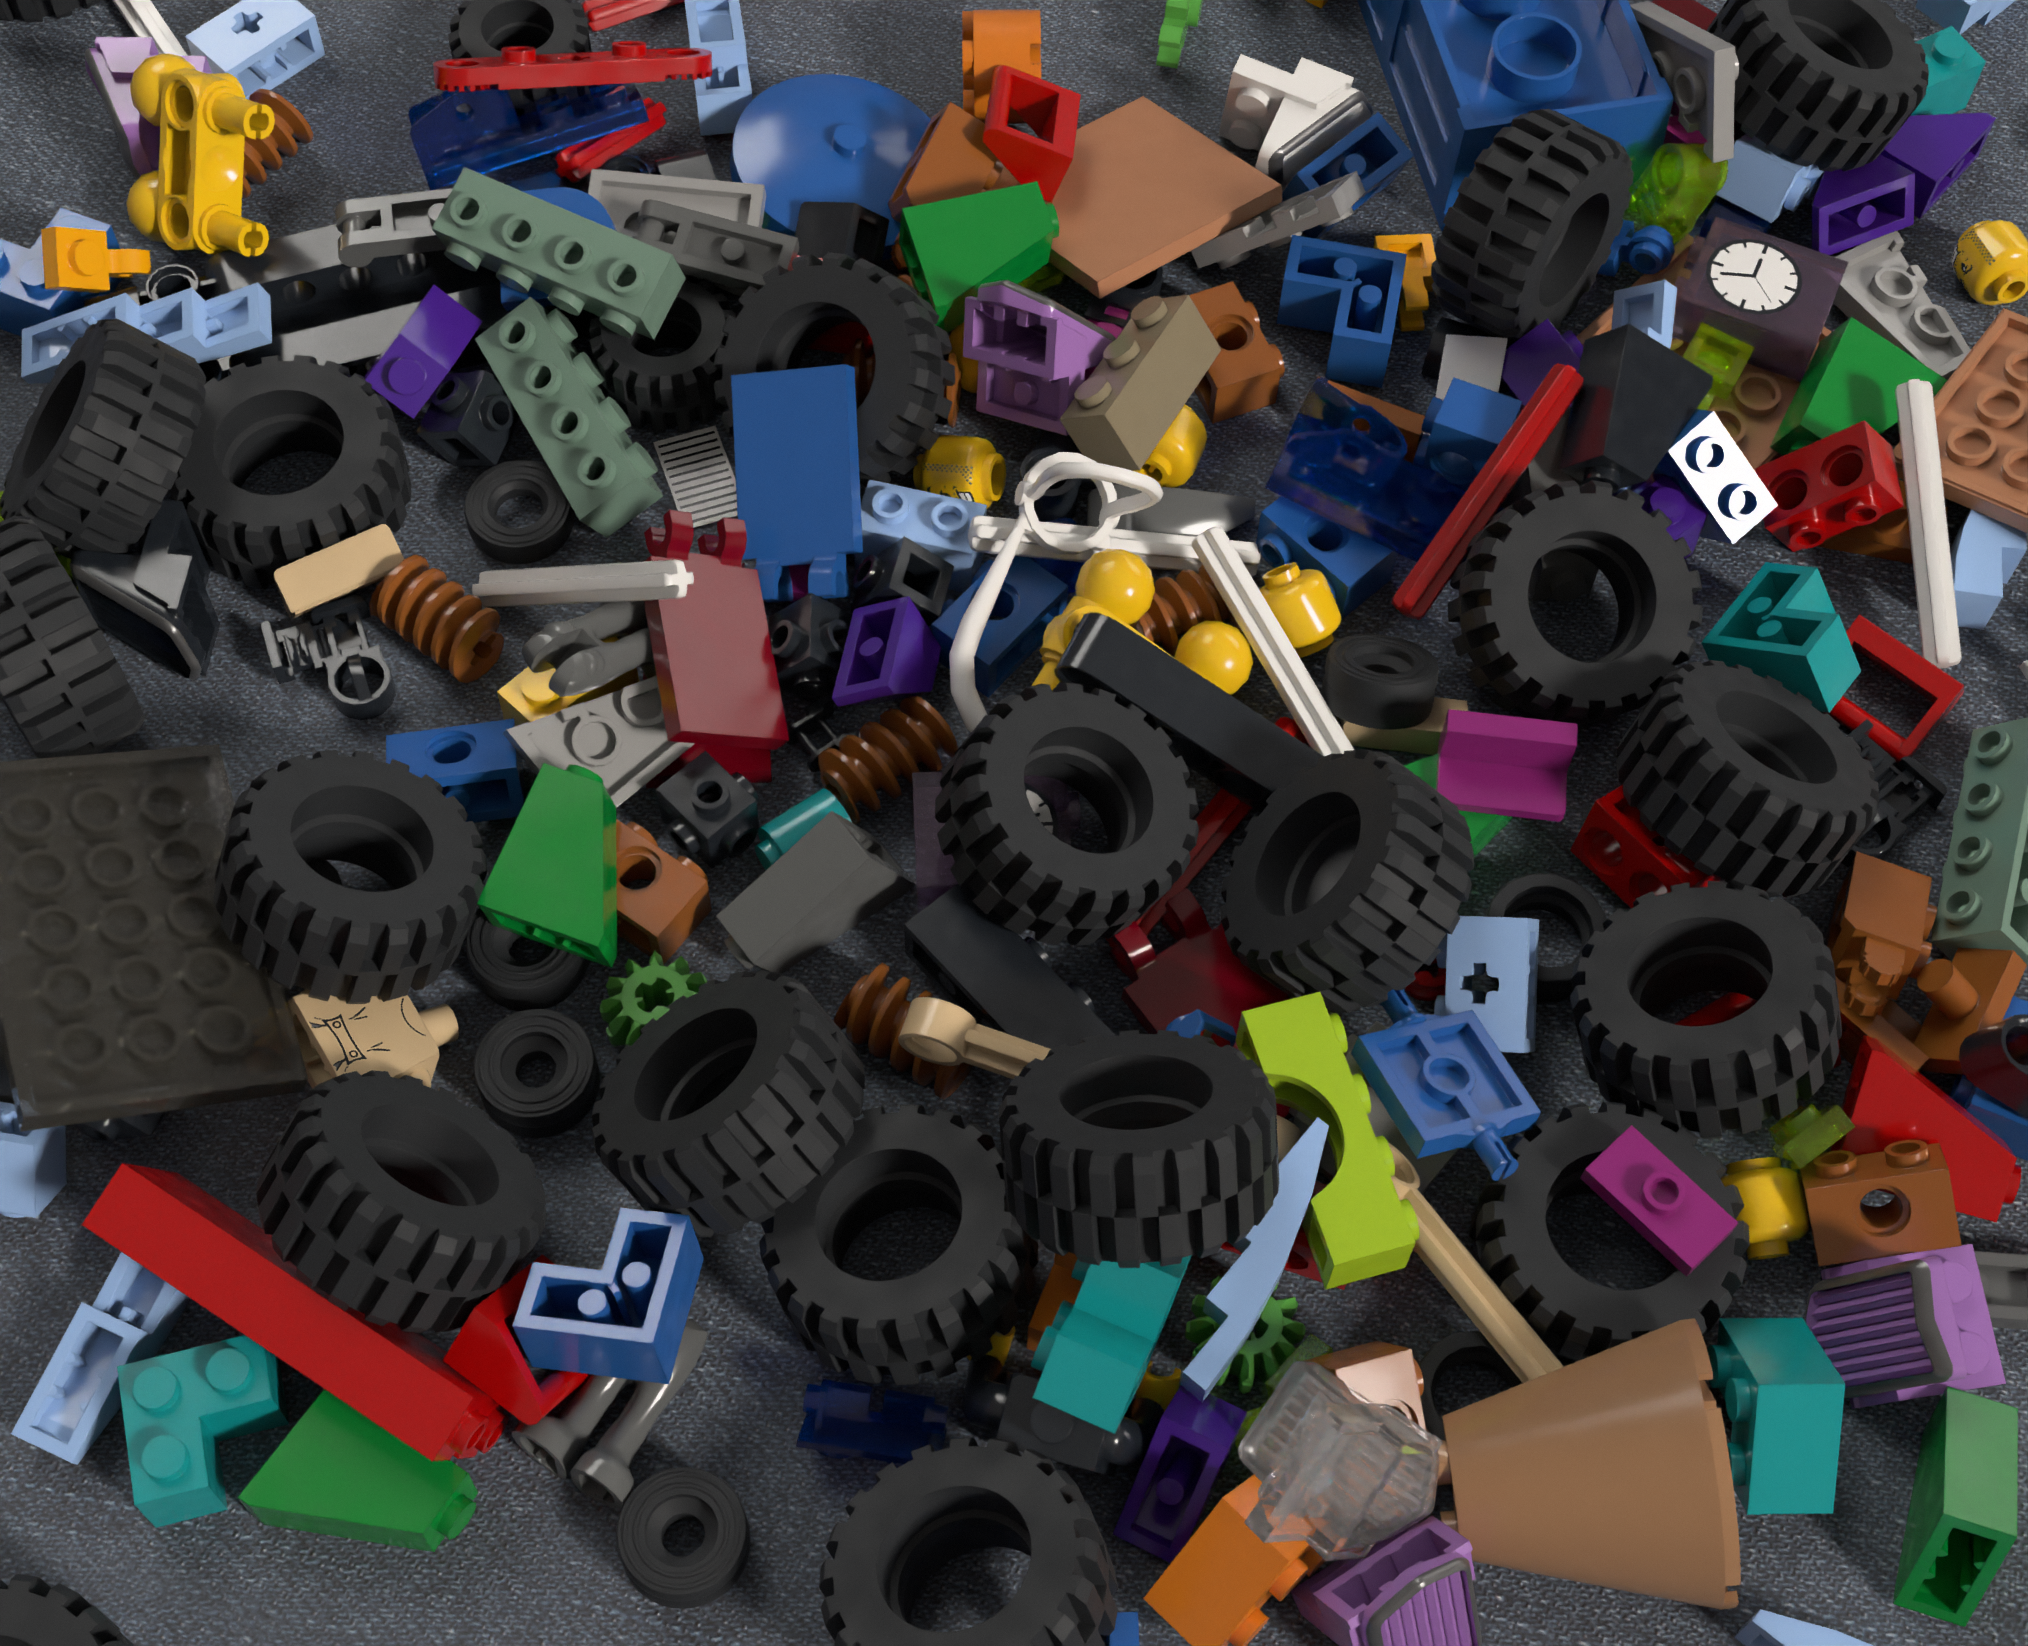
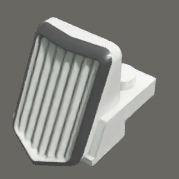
(1290, 114)

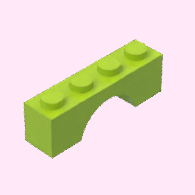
(1357, 1219)

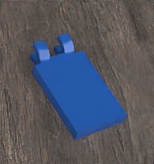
(798, 476)

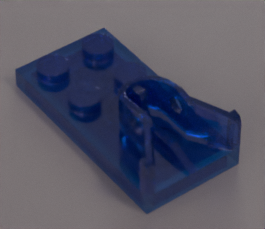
(495, 137)
(1361, 474)

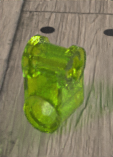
(1677, 187)

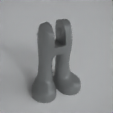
(581, 655)
(606, 1469)

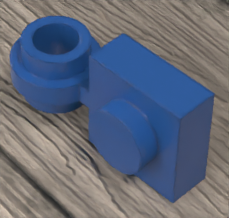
(1646, 250)

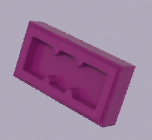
(1659, 1200)

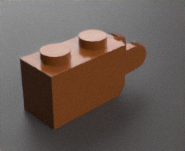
(944, 166)
(1879, 931)

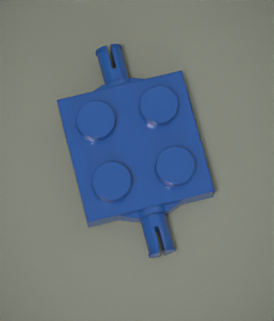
(1445, 1084)

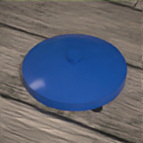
(826, 144)

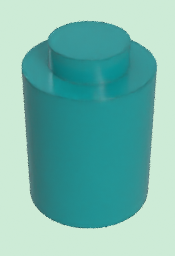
(789, 827)

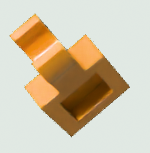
(82, 263)
(1416, 275)

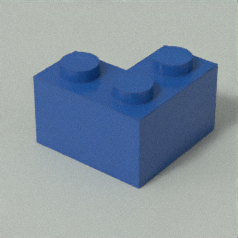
(22, 281)
(1347, 294)
(618, 1317)

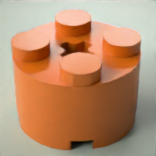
(994, 40)

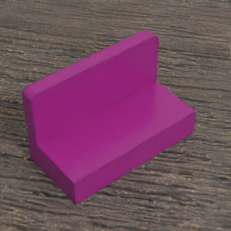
(1505, 764)

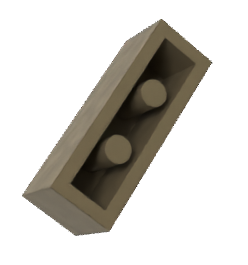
(1141, 382)

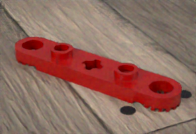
(523, 69)

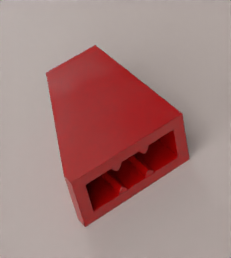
(1897, 1103)

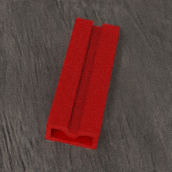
(241, 1279)

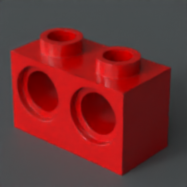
(1831, 486)
(1628, 854)

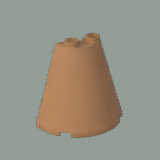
(1603, 1473)

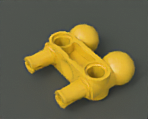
(199, 181)
(1123, 589)

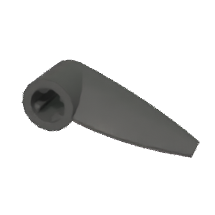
(1178, 511)

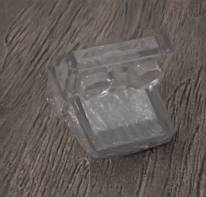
(1336, 1466)

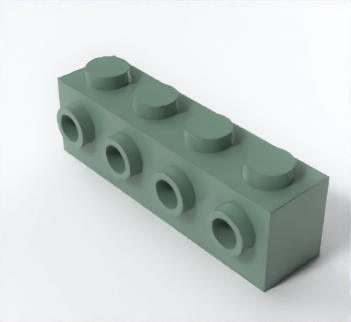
(558, 254)
(569, 416)
(1987, 859)

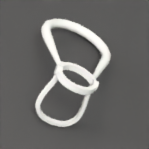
(1034, 485)

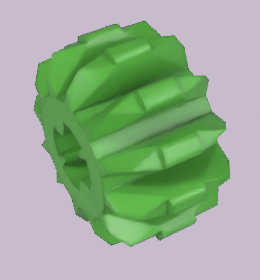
(645, 991)
(1263, 1350)

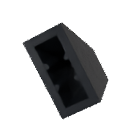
(1629, 407)

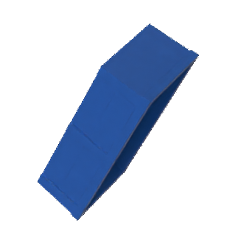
(1479, 64)

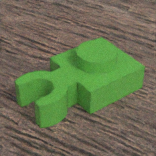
(1178, 16)

